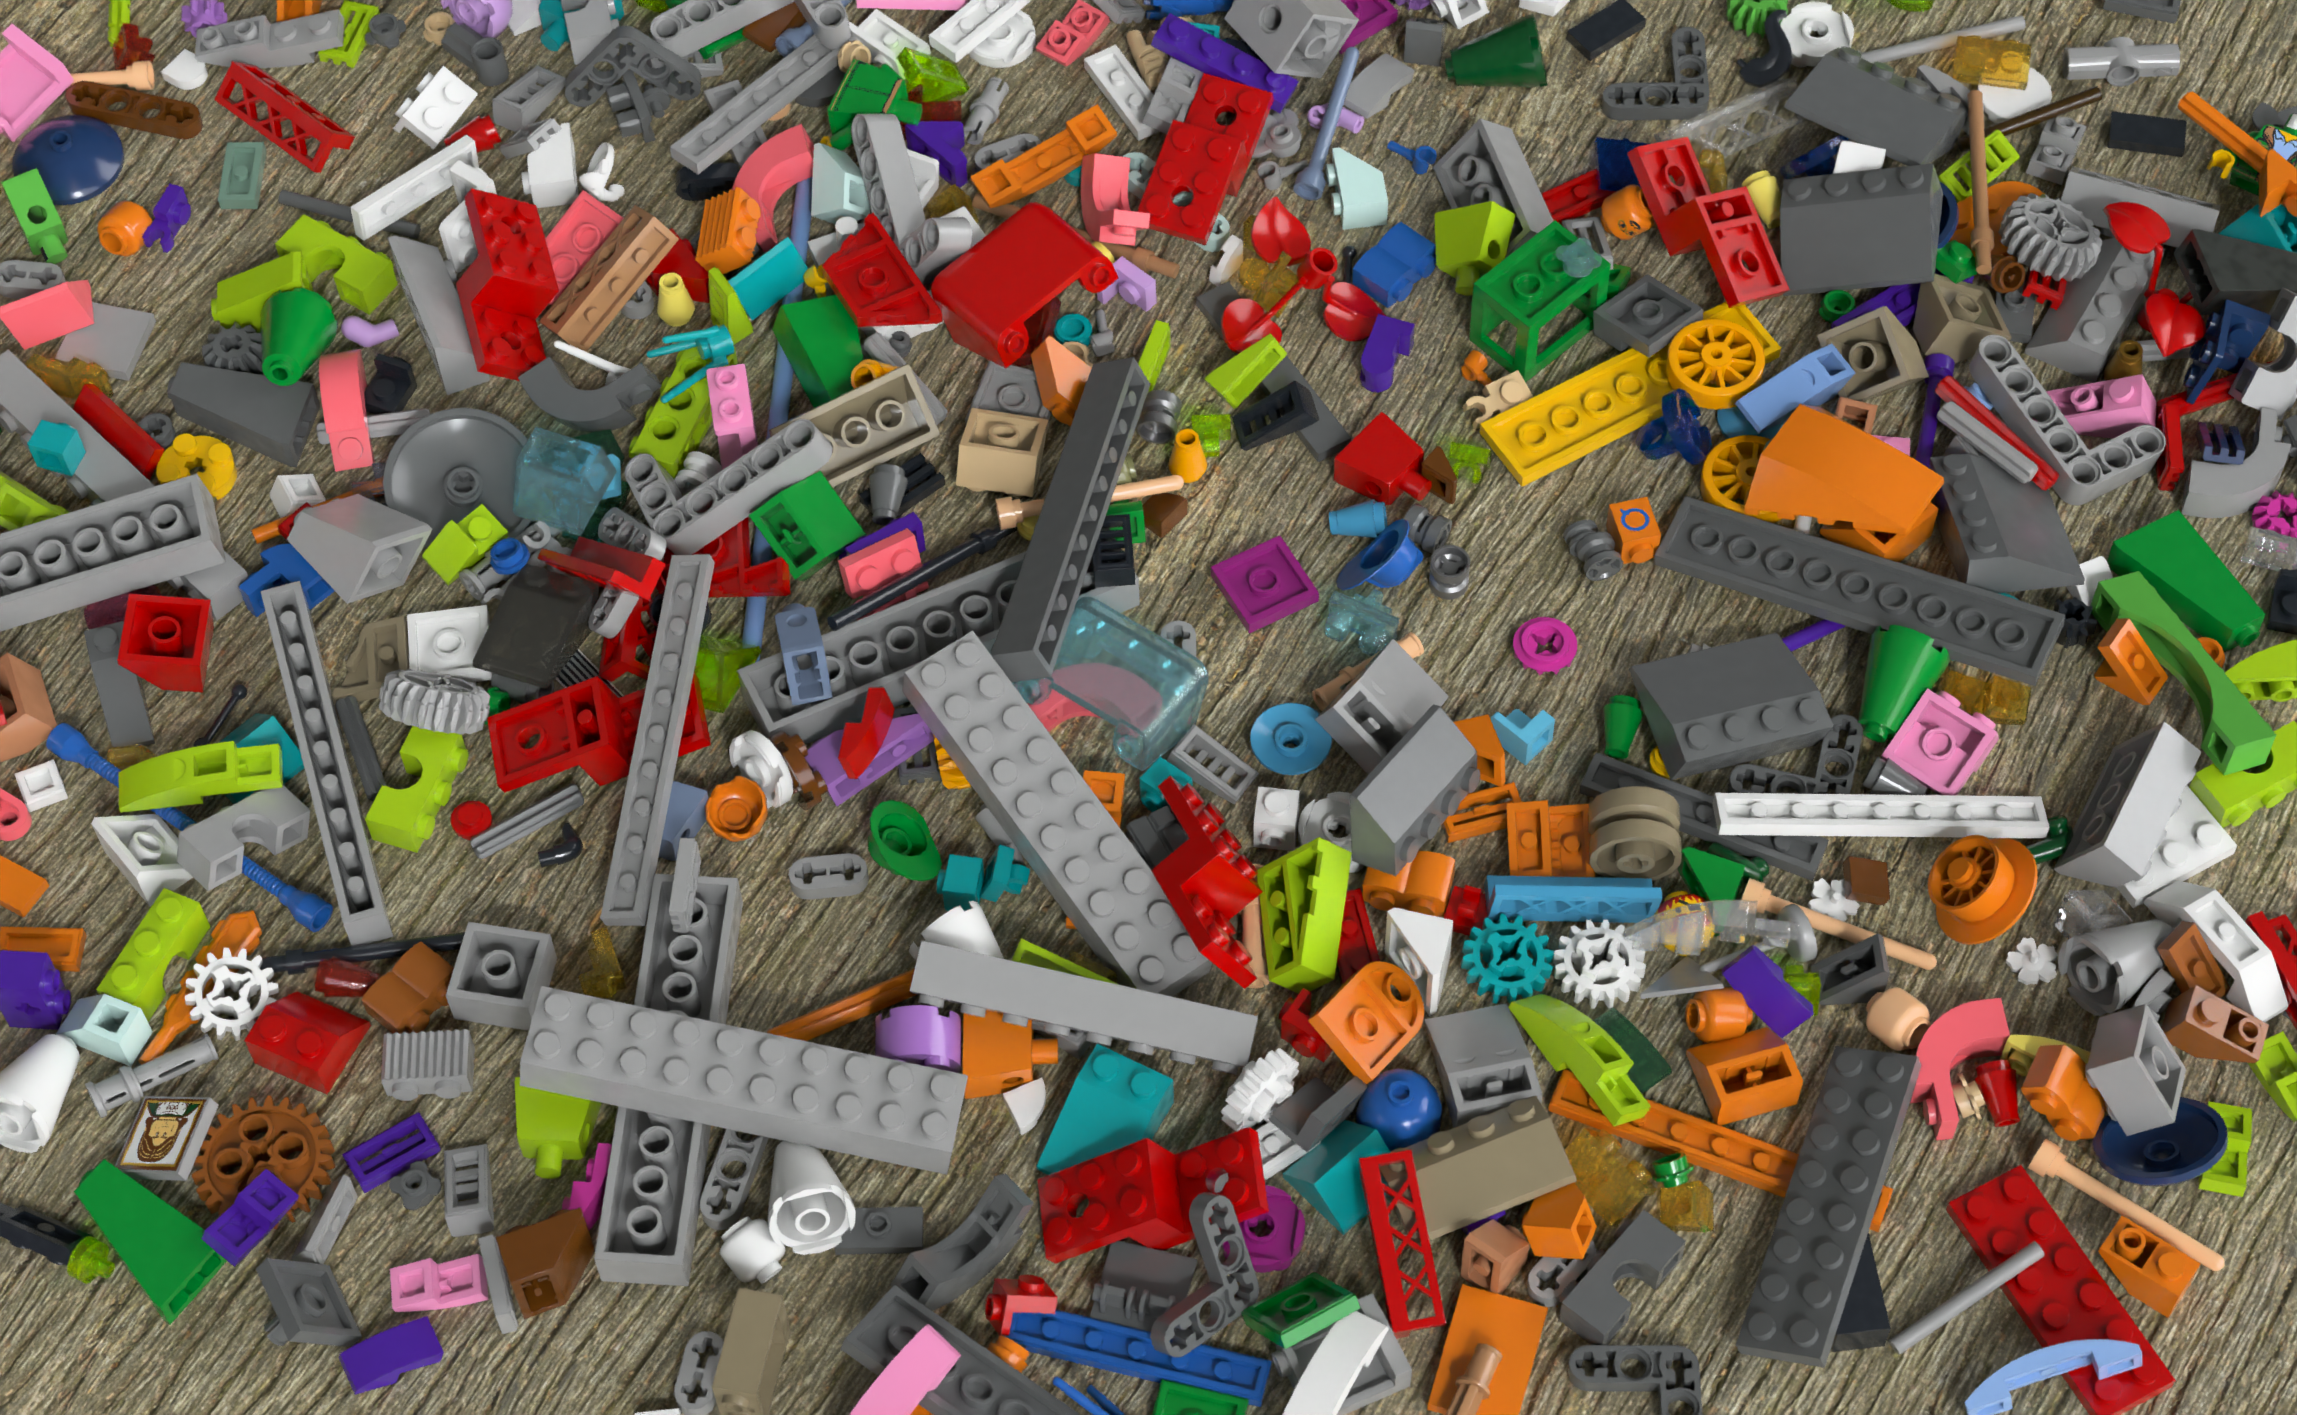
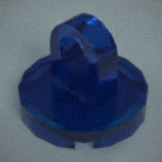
(1816, 161)
(1678, 429)

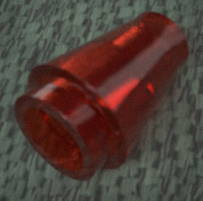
(343, 979)

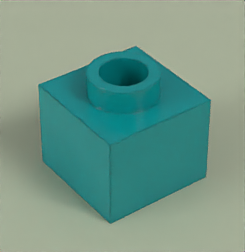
(56, 447)
(1154, 776)
(961, 881)

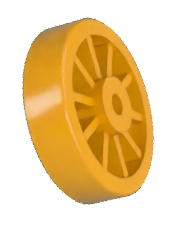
(1716, 353)
(1732, 468)

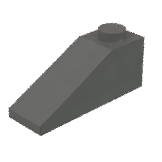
(118, 689)

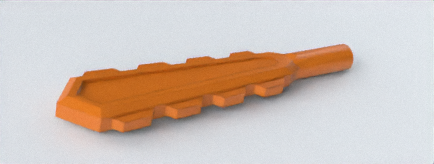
(236, 932)

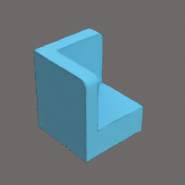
(1523, 735)

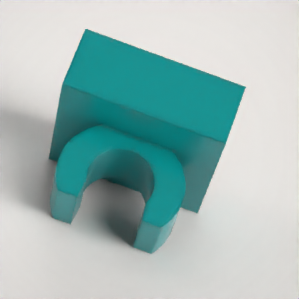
(1003, 875)

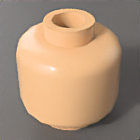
(1897, 1019)

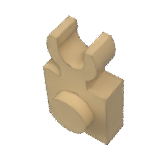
(1500, 397)

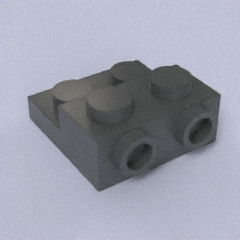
(1644, 316)

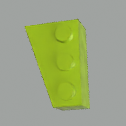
(1304, 913)

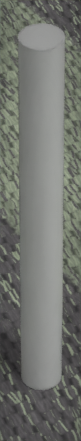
(1966, 1297)

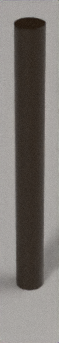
(2039, 115)

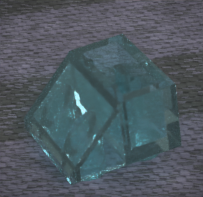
(560, 480)

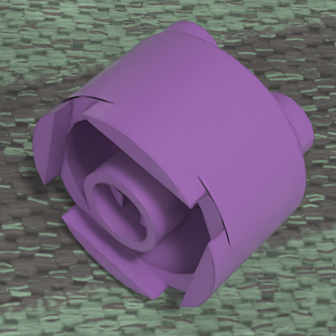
(920, 1037)

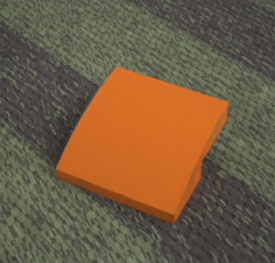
(1548, 839)

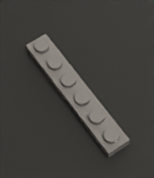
(754, 105)

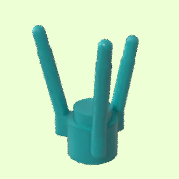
(711, 343)

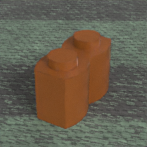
(410, 991)

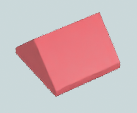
(49, 313)

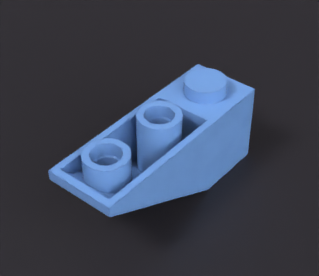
(1807, 382)

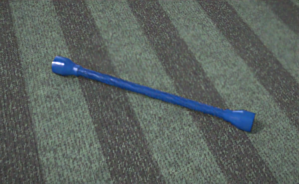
(304, 906)

